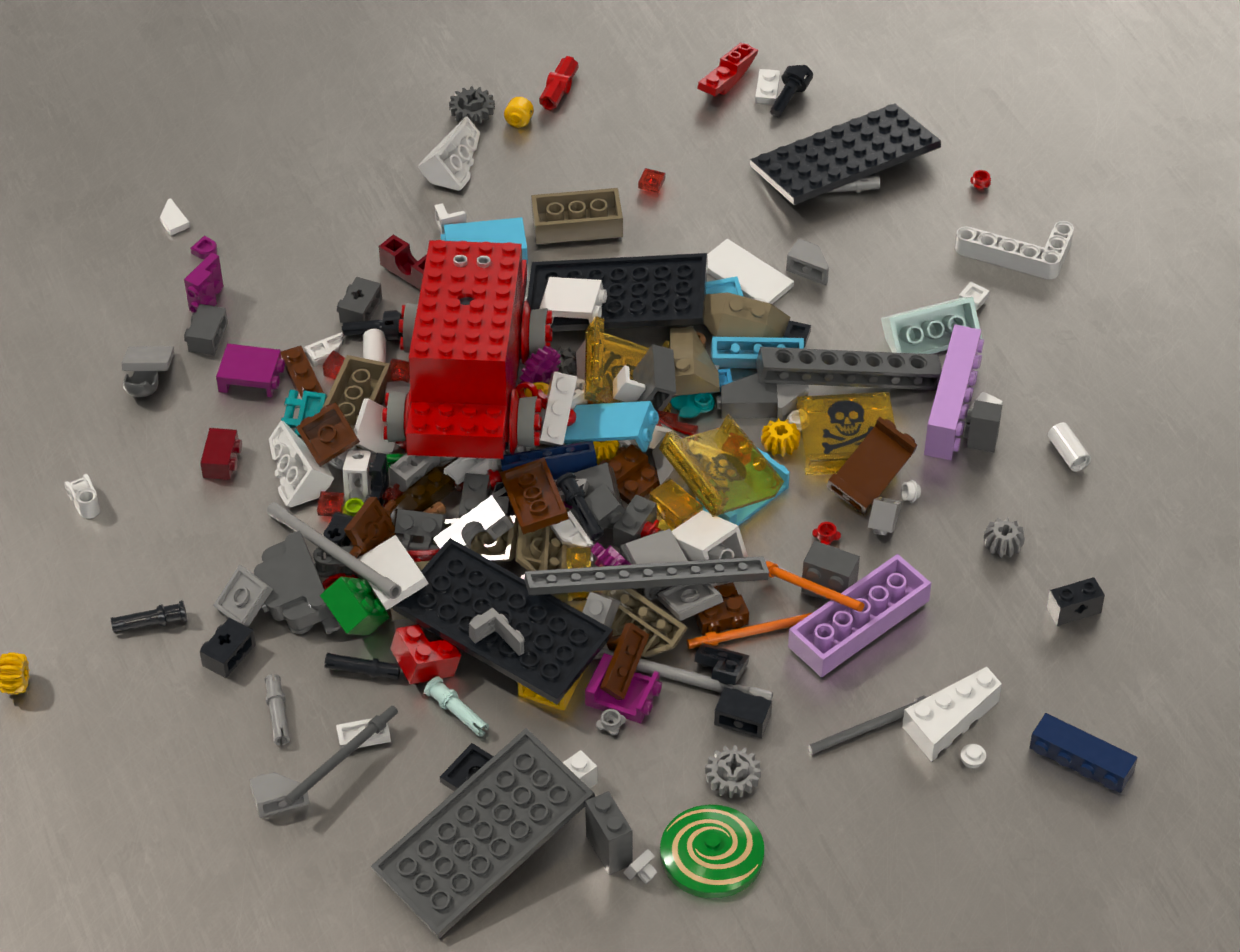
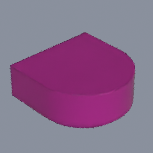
(204, 247)

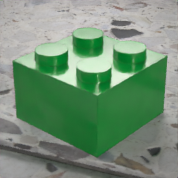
(355, 605)

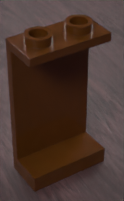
(872, 465)

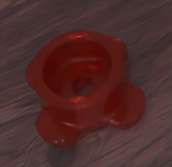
(391, 493)

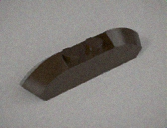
(426, 491)

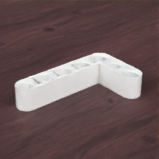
(1017, 254)

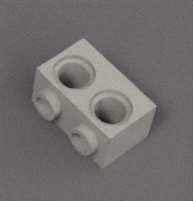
(411, 469)

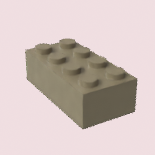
(577, 216)
(358, 381)

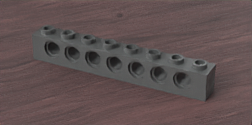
(848, 368)

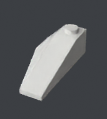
(297, 469)

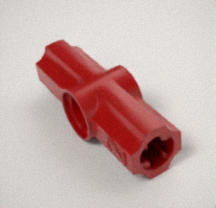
(558, 83)

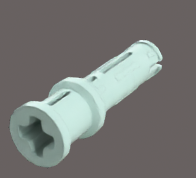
(449, 700)

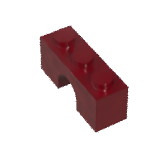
(398, 259)

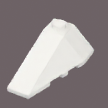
(451, 159)

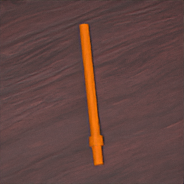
(775, 571)
(714, 638)

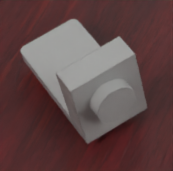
(492, 621)

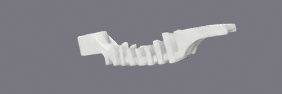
(462, 465)

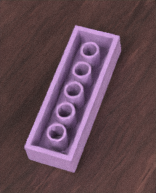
(953, 392)
(839, 632)

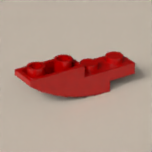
(730, 70)

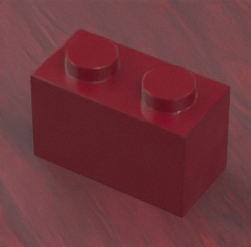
(220, 454)

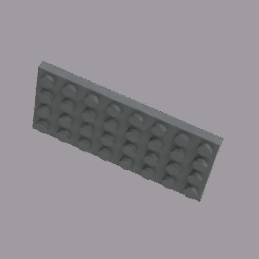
(482, 832)

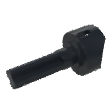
(794, 82)
(388, 325)

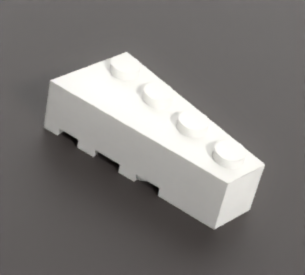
(950, 712)

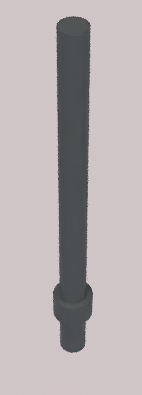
(375, 725)
(860, 729)

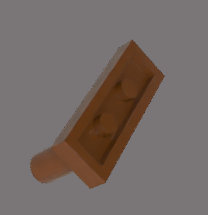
(627, 653)

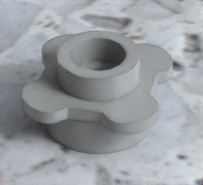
(611, 716)

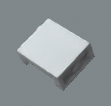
(574, 298)

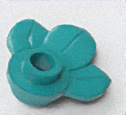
(693, 404)

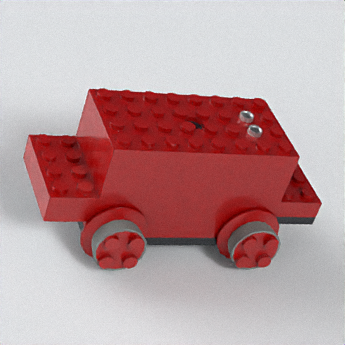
(467, 355)

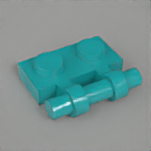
(309, 406)

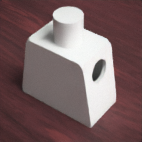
(357, 468)

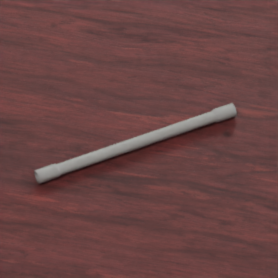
(382, 583)
(690, 677)

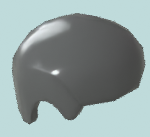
(141, 383)

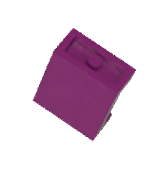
(250, 368)
(638, 697)

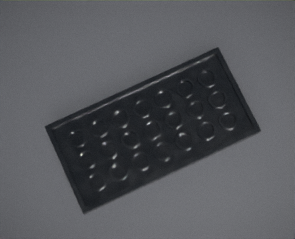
(844, 153)
(639, 289)
(556, 635)

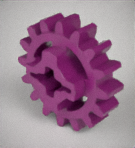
(540, 366)
(608, 556)

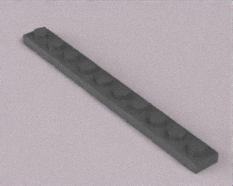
(646, 575)

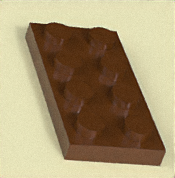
(534, 496)

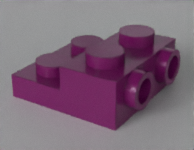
(204, 283)

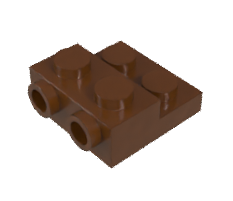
(327, 434)
(633, 473)
(726, 615)

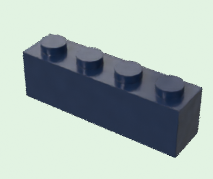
(559, 459)
(1083, 752)

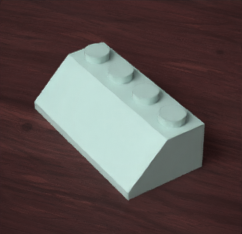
(929, 327)

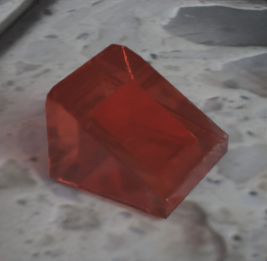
(333, 365)

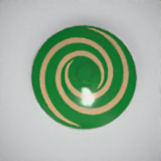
(712, 851)

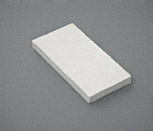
(754, 275)
(395, 563)

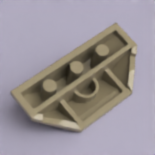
(743, 317)
(540, 550)
(661, 626)

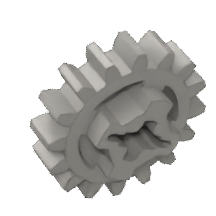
(720, 767)

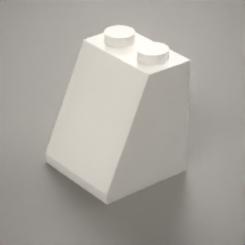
(709, 539)

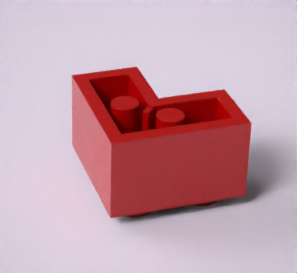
(423, 659)

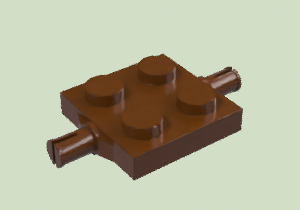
(370, 526)

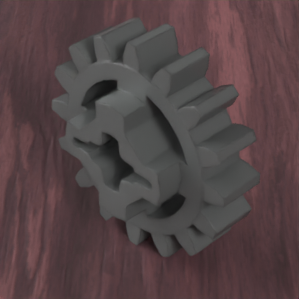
(472, 104)

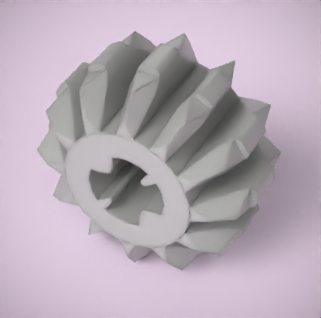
(1004, 537)

